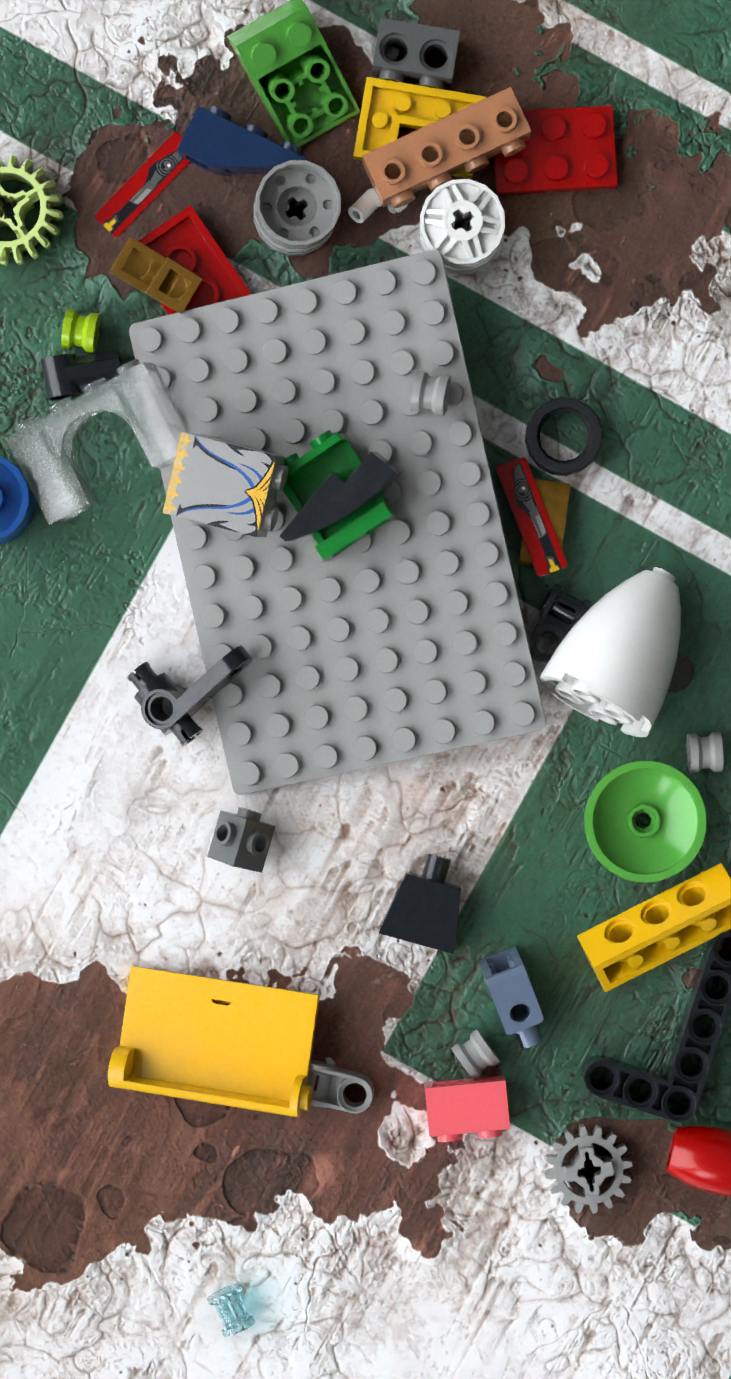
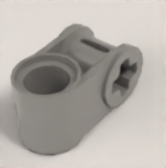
(332, 1085)

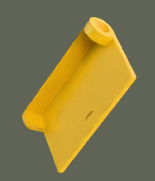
(216, 1053)

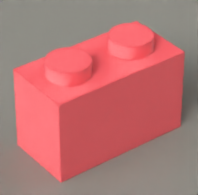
(467, 1107)

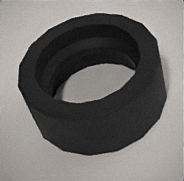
(568, 406)

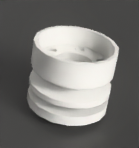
(462, 250)

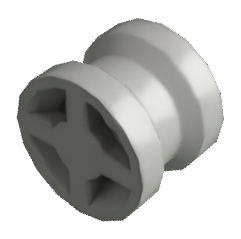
(430, 393)
(705, 752)
(475, 1054)

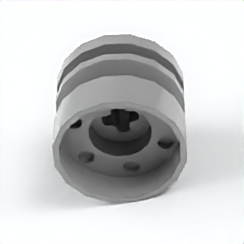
(300, 185)

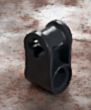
(556, 619)

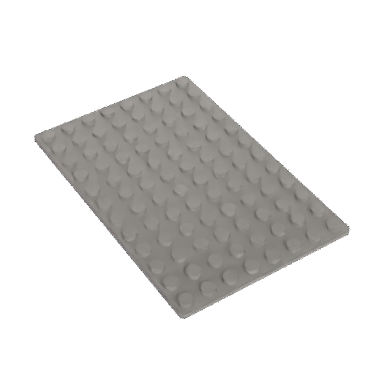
(414, 628)

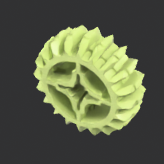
(40, 191)

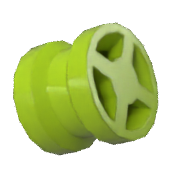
(80, 330)

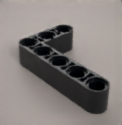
(686, 1042)

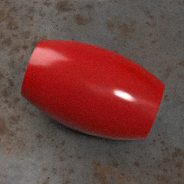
(702, 1158)

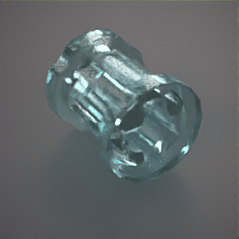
(231, 1310)

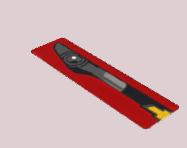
(142, 187)
(531, 516)

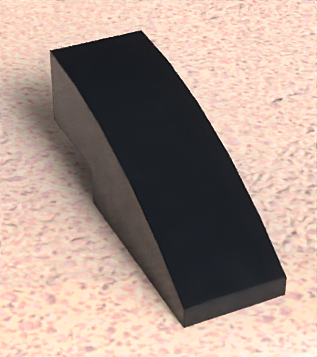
(342, 497)

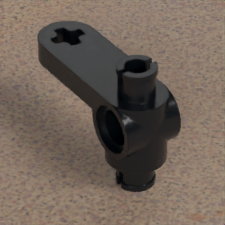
(185, 703)

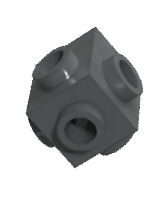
(241, 839)

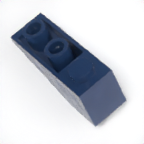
(230, 149)

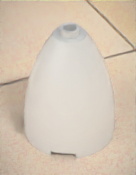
(621, 654)

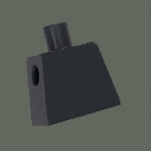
(425, 907)

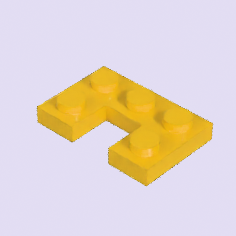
(398, 104)

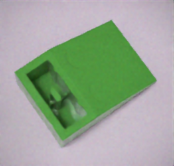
(294, 72)

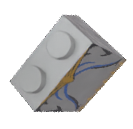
(225, 484)

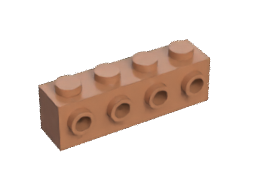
(446, 148)

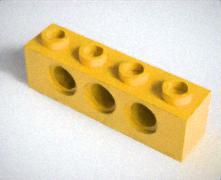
(659, 928)

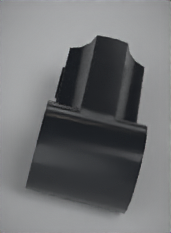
(68, 374)

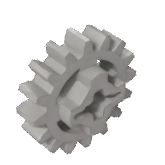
(606, 1167)

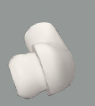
(367, 204)

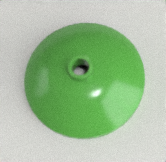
(674, 827)

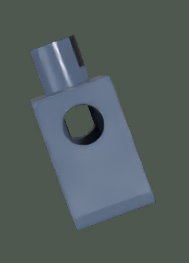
(509, 987)

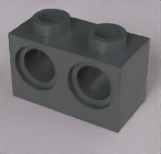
(418, 42)

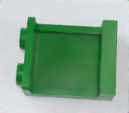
(308, 473)

